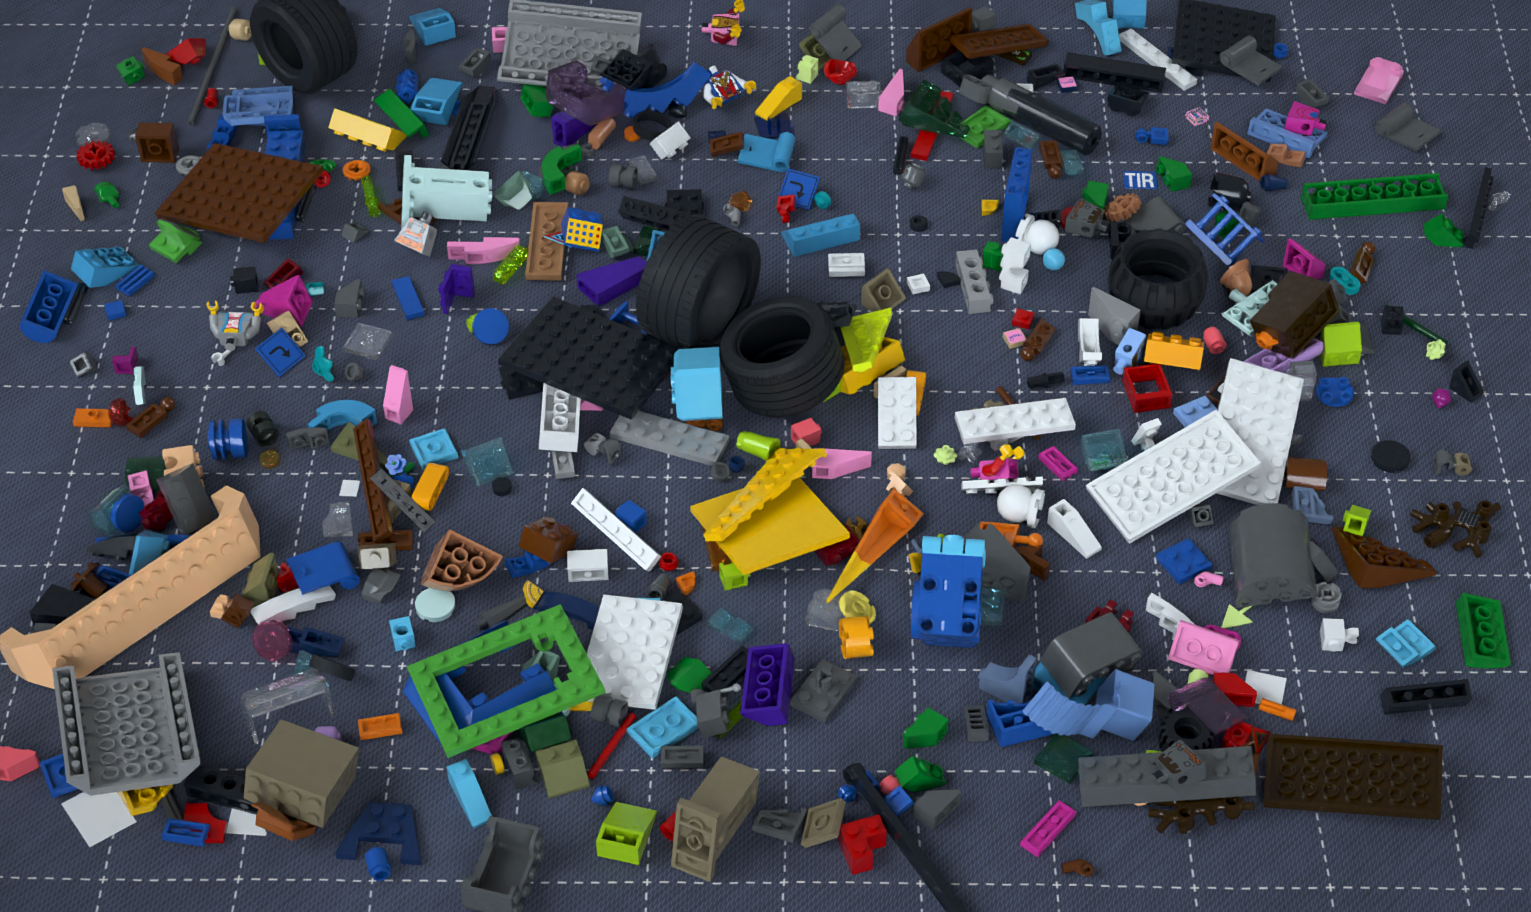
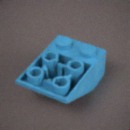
(434, 26)
(436, 100)
(102, 265)

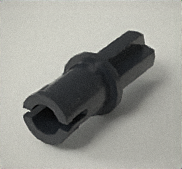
(1045, 379)

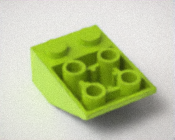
(625, 833)

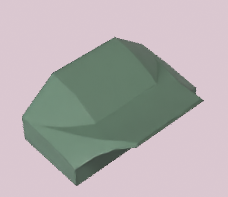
(514, 191)
(615, 242)

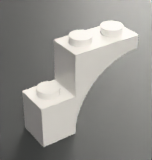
(1089, 342)

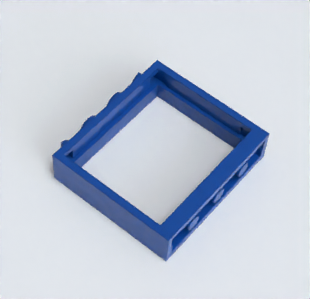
(1018, 184)

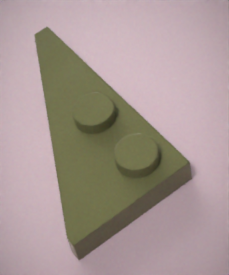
(346, 445)

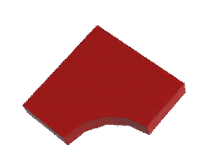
(200, 813)

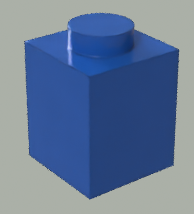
(632, 515)

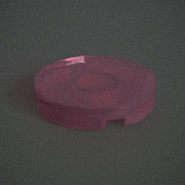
(272, 640)

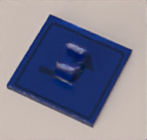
(773, 127)

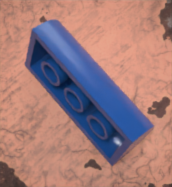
(47, 307)

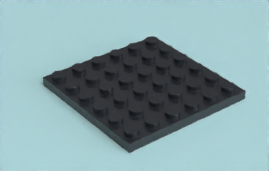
(1210, 29)

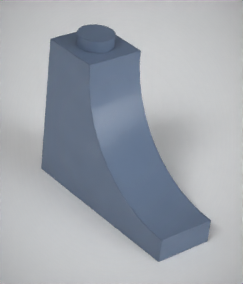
(1009, 682)

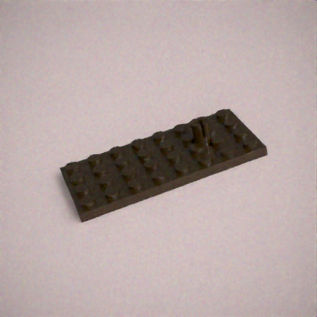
(1354, 776)

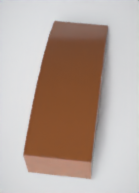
(162, 66)

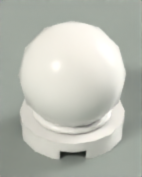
(1040, 233)
(1019, 504)

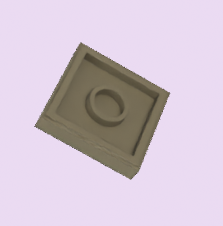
(823, 823)

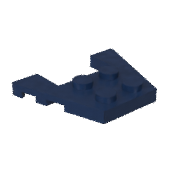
(383, 824)

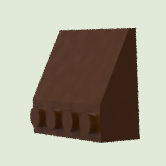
(934, 43)

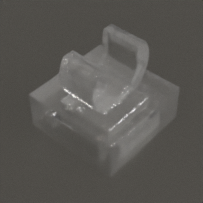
(968, 450)

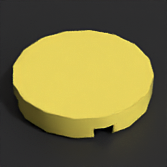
(856, 604)

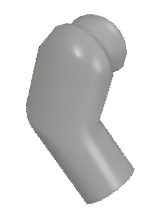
(732, 213)

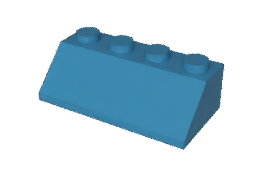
(822, 235)

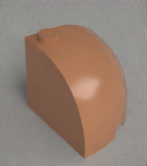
(458, 563)

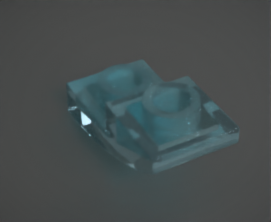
(1071, 162)
(730, 627)

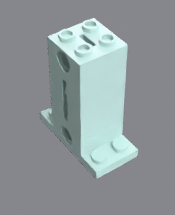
(445, 193)

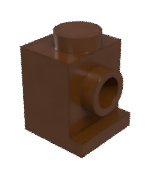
(237, 610)

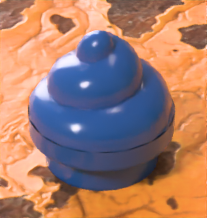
(602, 795)

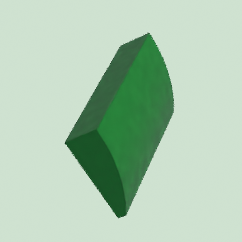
(1482, 632)

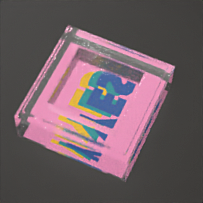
(1197, 116)

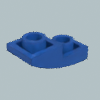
(525, 565)

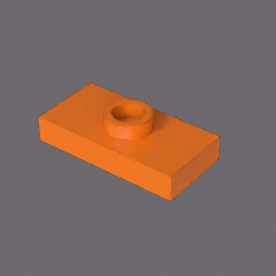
(91, 418)
(380, 726)

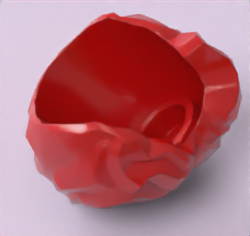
(839, 71)

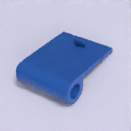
(323, 568)

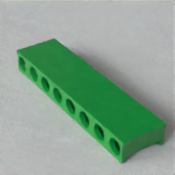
(1373, 198)

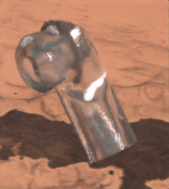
(1498, 198)

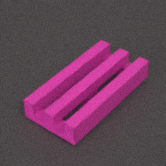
(1055, 464)

